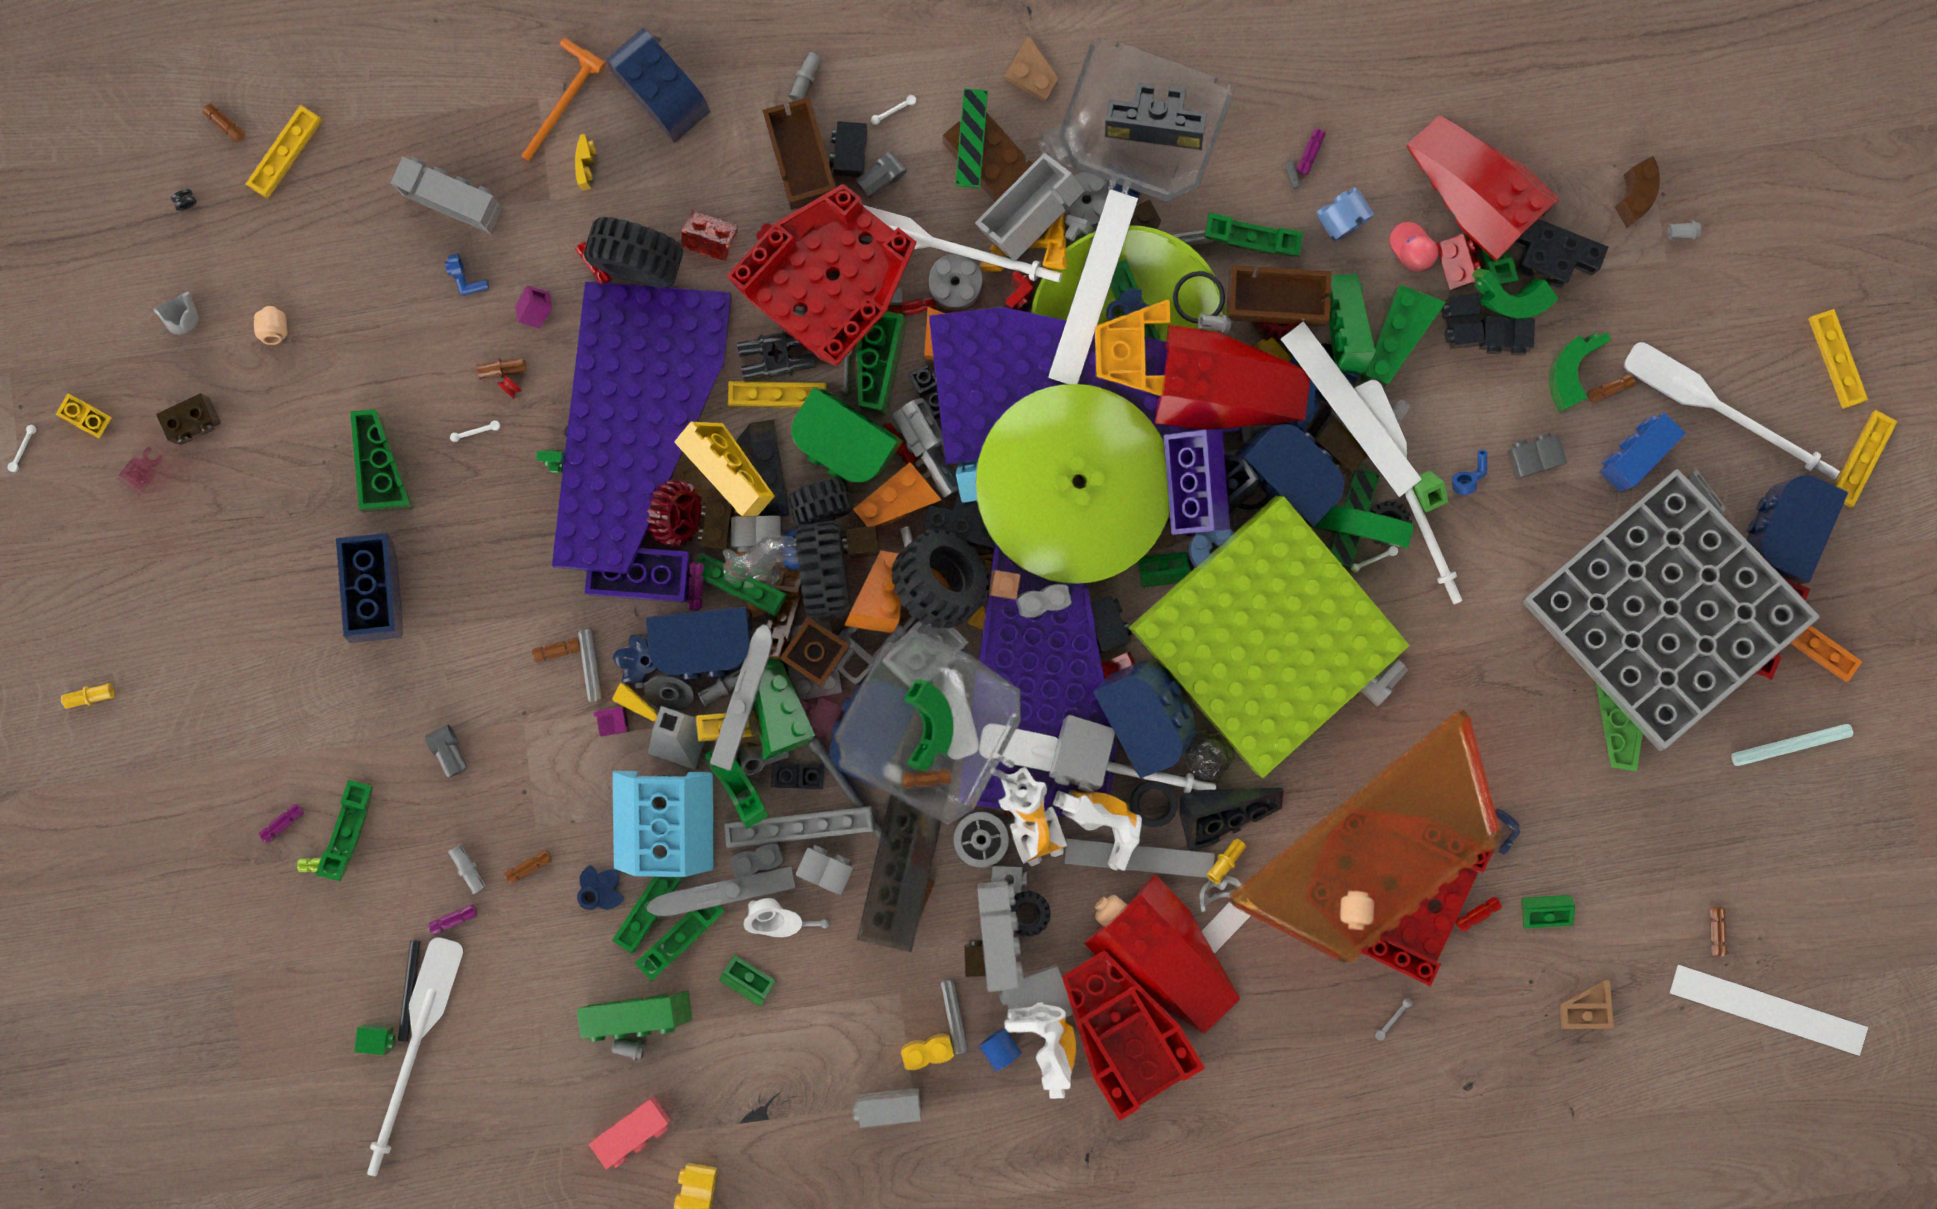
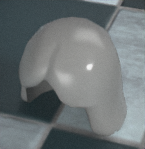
(178, 311)

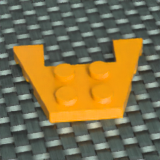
(1052, 239)
(1122, 348)

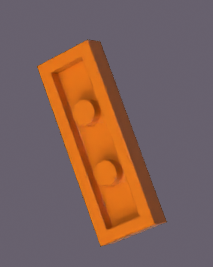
(1827, 653)

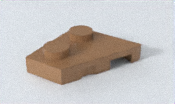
(1032, 71)
(1588, 1009)

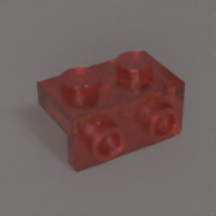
(708, 235)

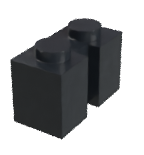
(850, 148)
(1463, 321)
(1508, 335)
(1108, 624)

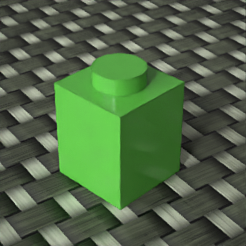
(1430, 491)

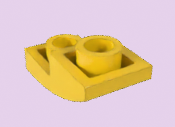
(584, 157)
(83, 415)

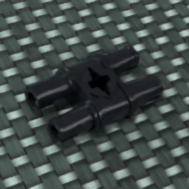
(769, 367)

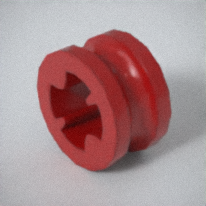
(509, 387)

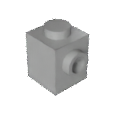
(1011, 874)

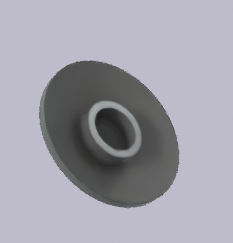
(669, 692)

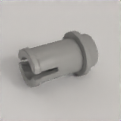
(1686, 230)
(1214, 323)
(628, 1048)

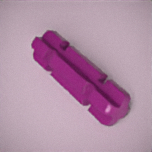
(1311, 151)
(695, 586)
(281, 823)
(452, 919)

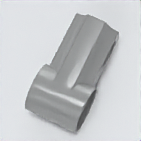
(1380, 687)

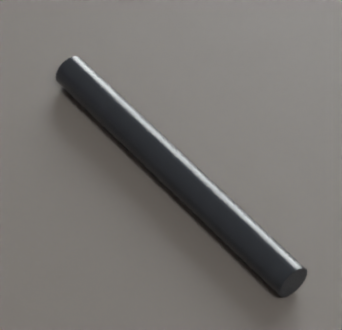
(408, 990)

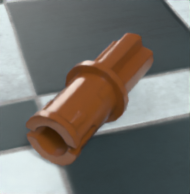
(501, 368)

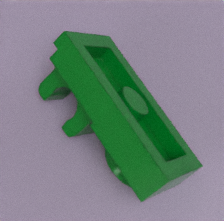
(551, 458)

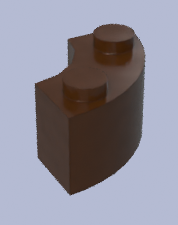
(1641, 191)

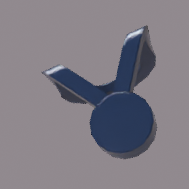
(1511, 822)

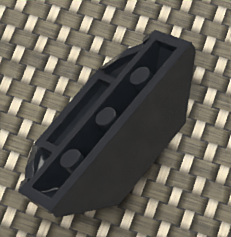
(762, 449)
(1240, 481)

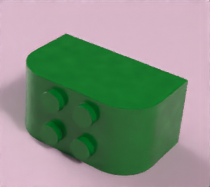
(842, 438)

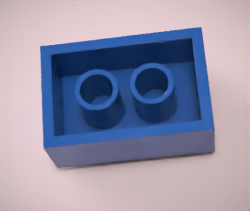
(1641, 451)

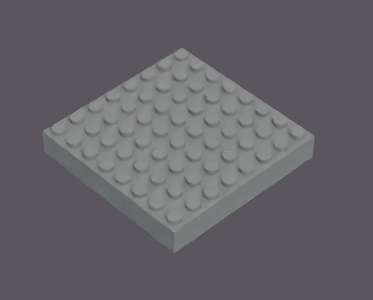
(1670, 610)

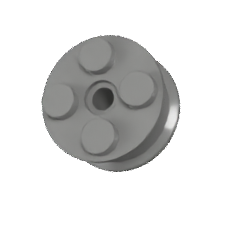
(1095, 192)
(952, 268)
(981, 854)

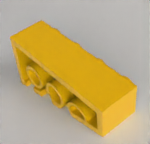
(725, 466)

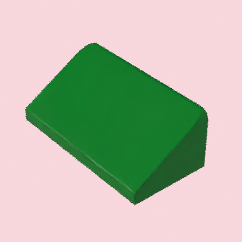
(1163, 569)
(1547, 911)
(747, 980)

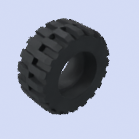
(633, 252)
(822, 569)
(922, 591)

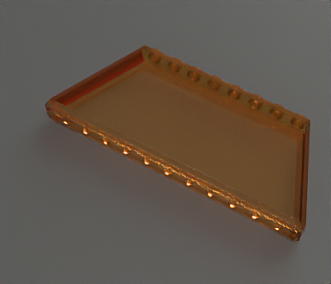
(1387, 840)

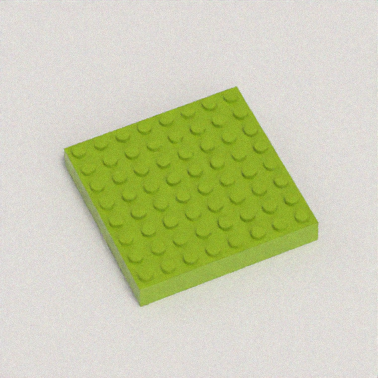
(1269, 636)

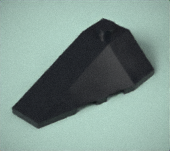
(1216, 812)

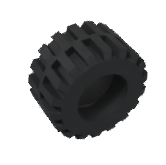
(821, 501)

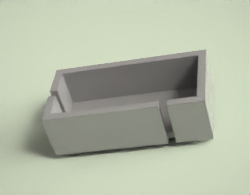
(447, 194)
(1029, 206)
(997, 935)

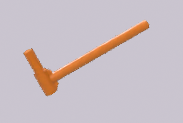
(589, 64)

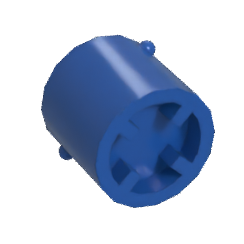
(1000, 1049)

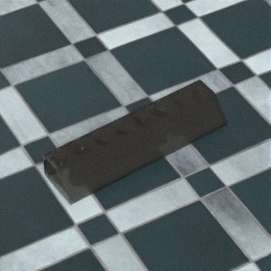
(899, 877)

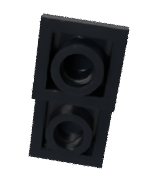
(925, 384)
(797, 776)

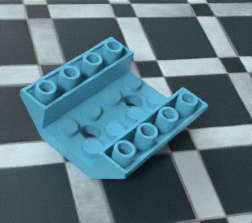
(680, 827)

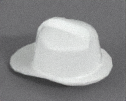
(770, 919)

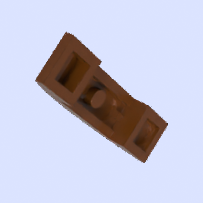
(784, 623)

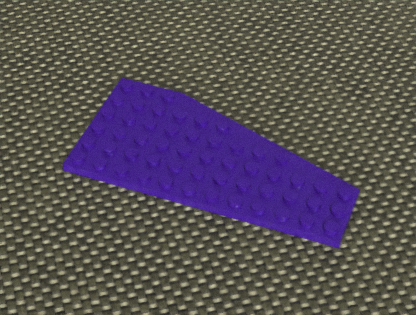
(1002, 355)
(636, 386)
(1052, 664)

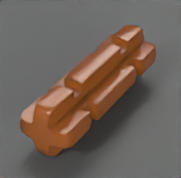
(223, 122)
(1611, 388)
(556, 650)
(926, 778)
(527, 867)
(1718, 931)

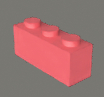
(630, 1133)

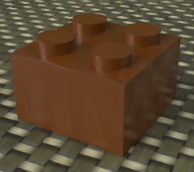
(815, 652)

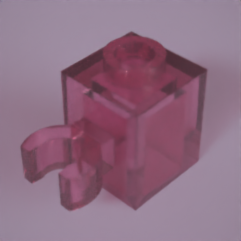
(139, 473)
(823, 715)

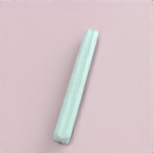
(1792, 744)

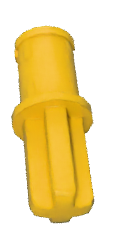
(87, 696)
(1226, 861)

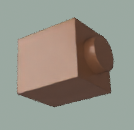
(1004, 584)

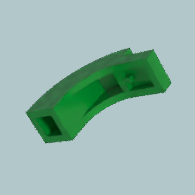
(1527, 302)
(1563, 375)
(937, 723)
(741, 791)

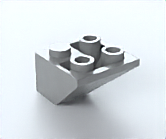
(676, 738)

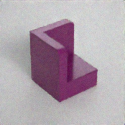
(533, 307)
(612, 721)

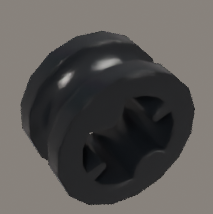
(183, 199)

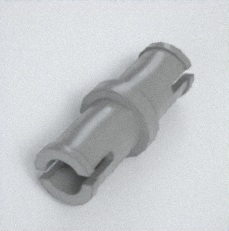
(805, 76)
(719, 689)
(467, 869)

